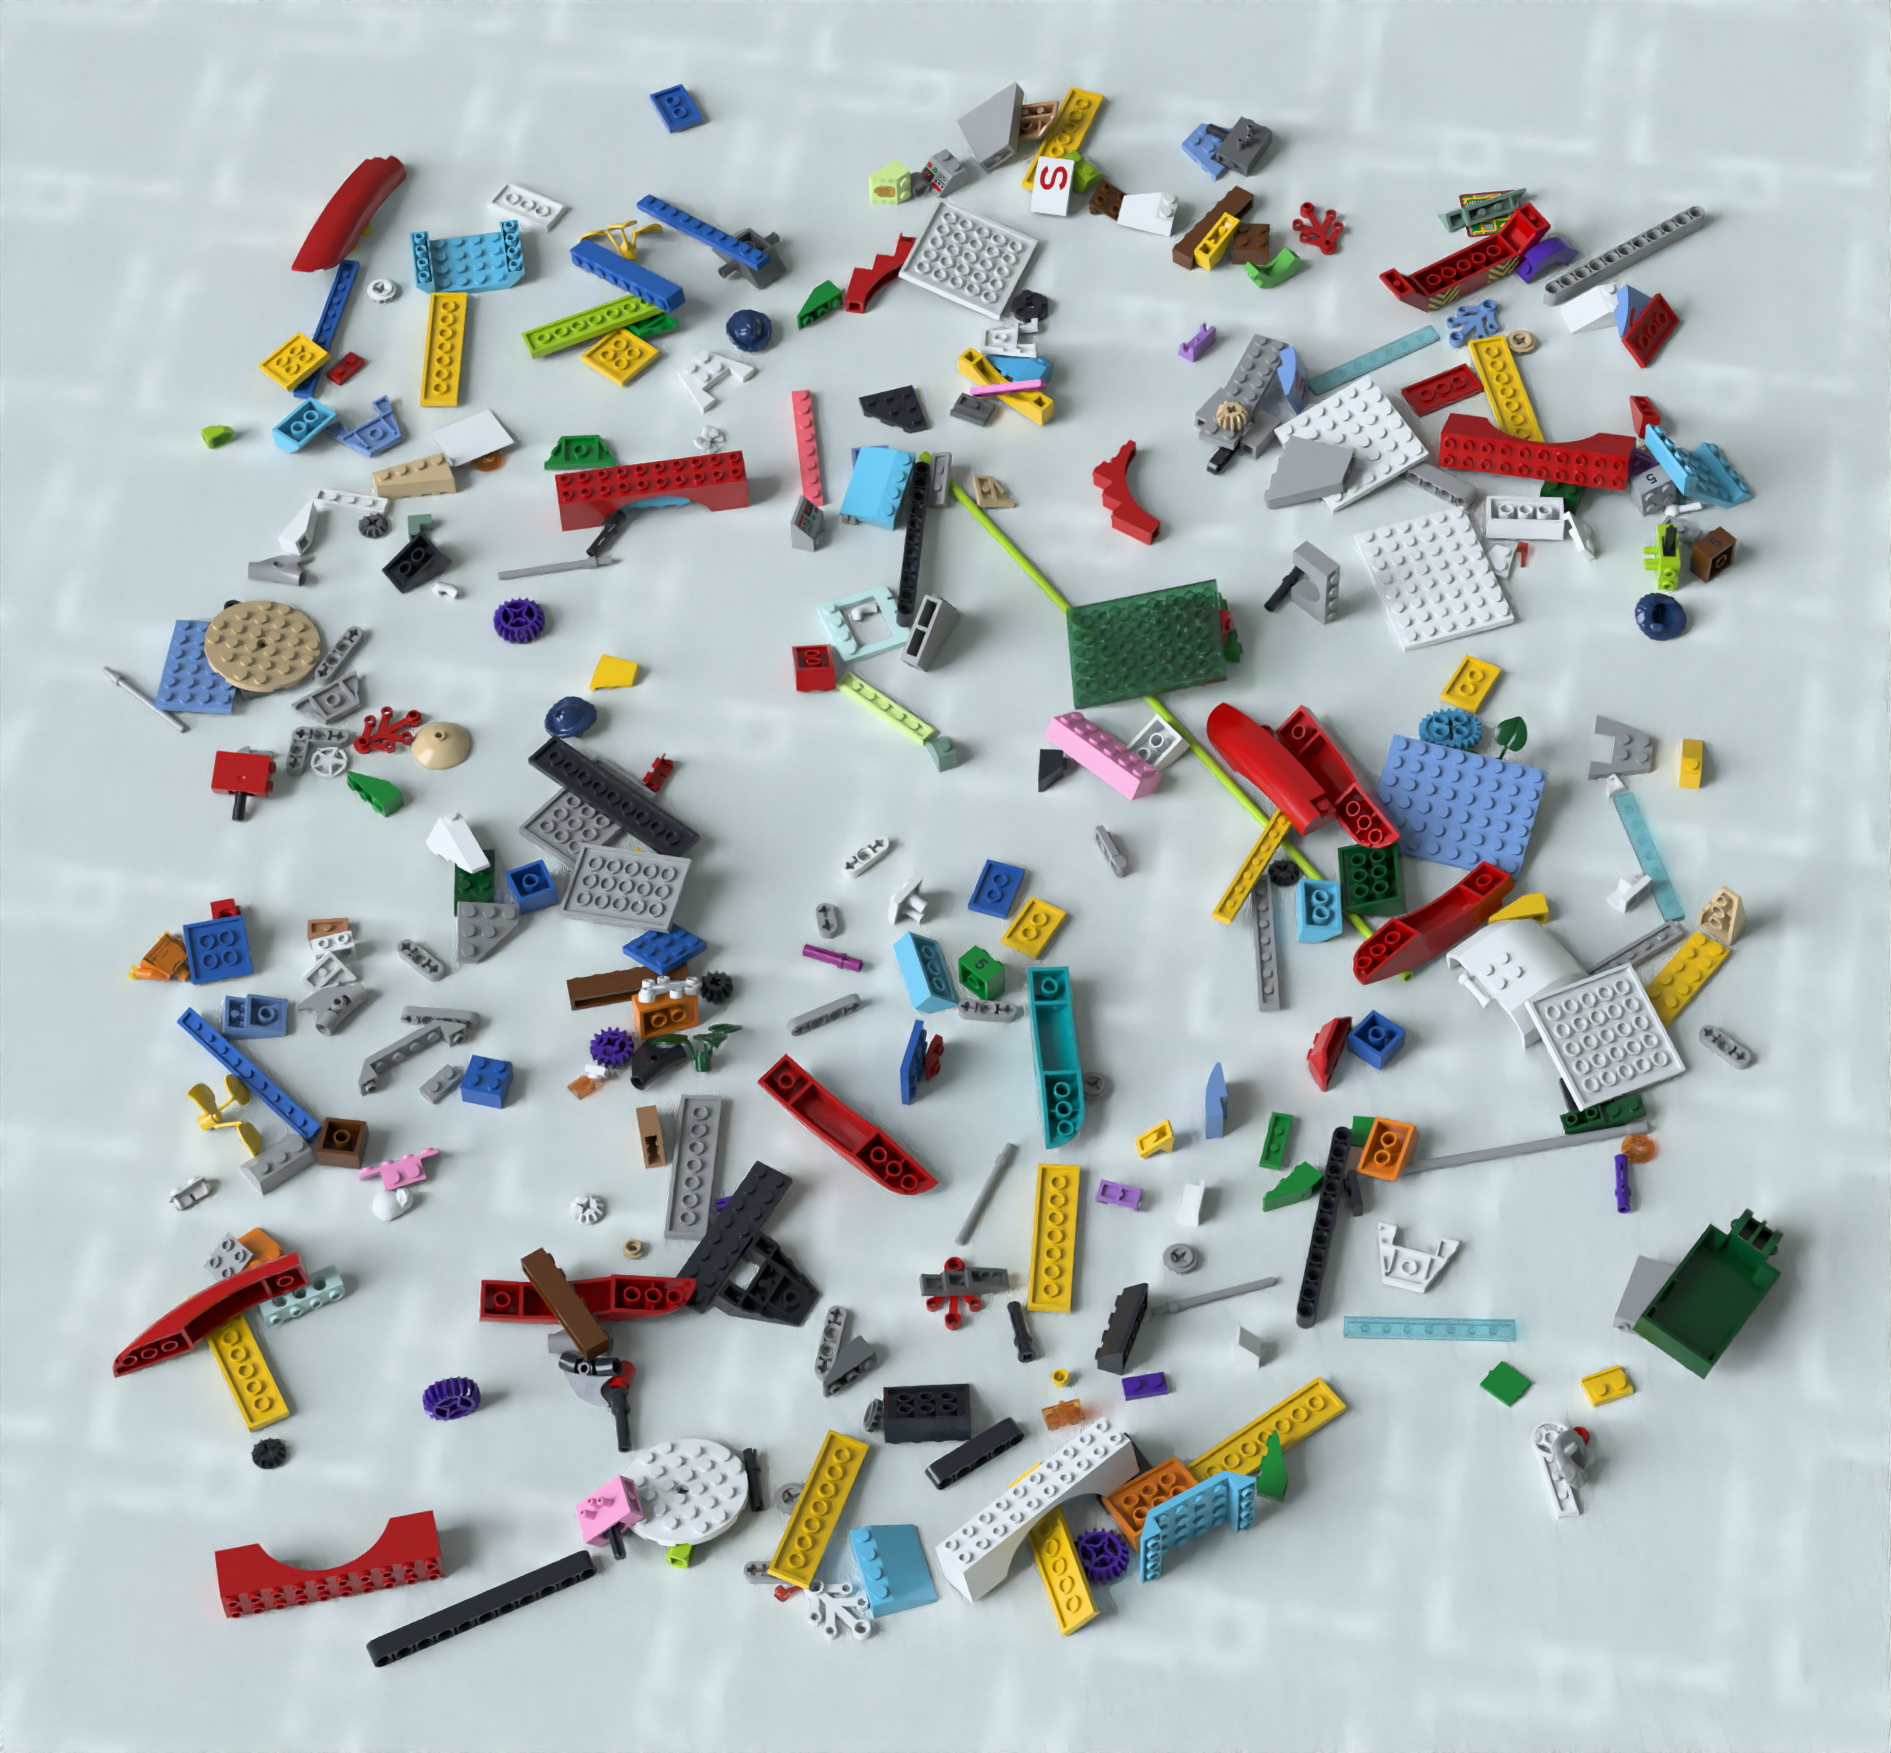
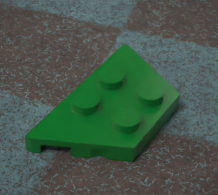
(653, 325)
(580, 452)

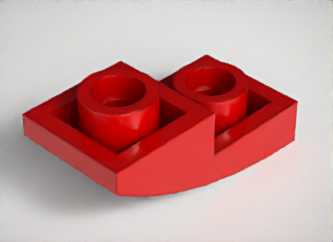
(933, 1055)

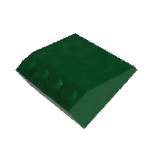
(1372, 880)

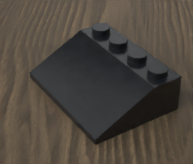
(927, 1413)

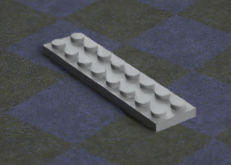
(1246, 385)
(693, 1167)

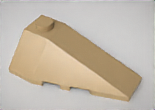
(1724, 916)

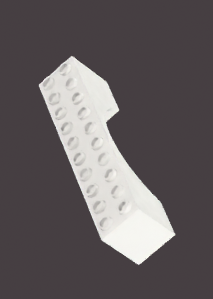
(982, 1549)

